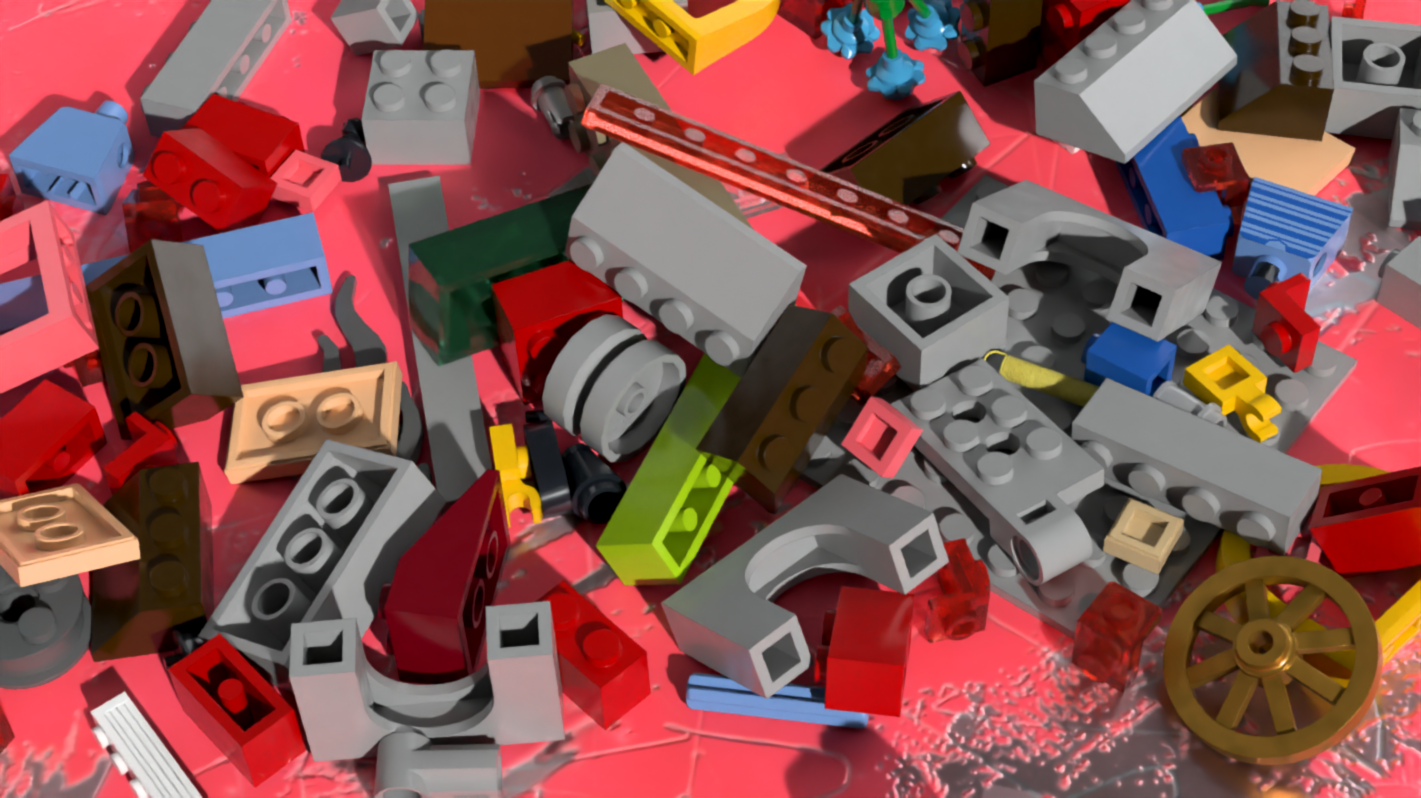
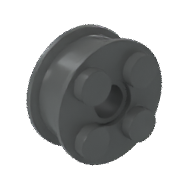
(41, 630)

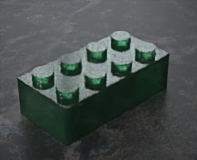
(454, 272)

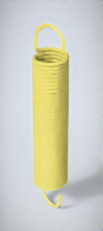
(1045, 380)

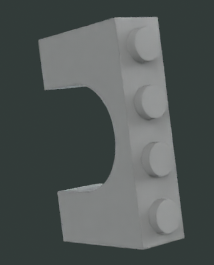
(1156, 278)
(845, 526)
(353, 706)

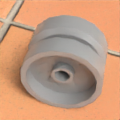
(613, 387)

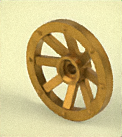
(1277, 665)

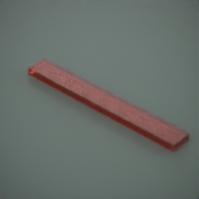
(766, 173)

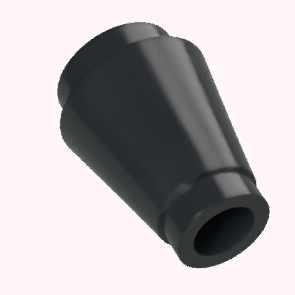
(592, 484)

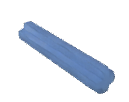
(790, 703)

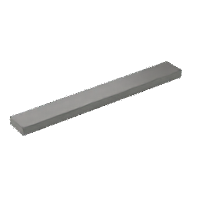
(451, 390)

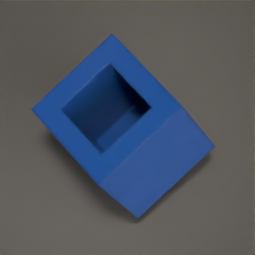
(1128, 359)

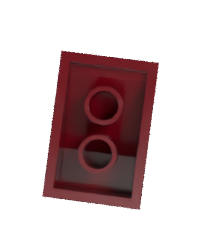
(443, 586)

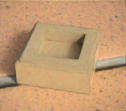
(1143, 535)

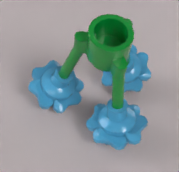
(895, 73)

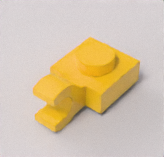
(1235, 386)
(514, 467)

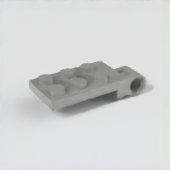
(1018, 492)

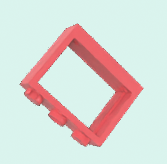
(69, 326)

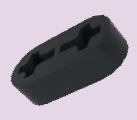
(547, 468)

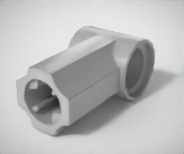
(416, 768)

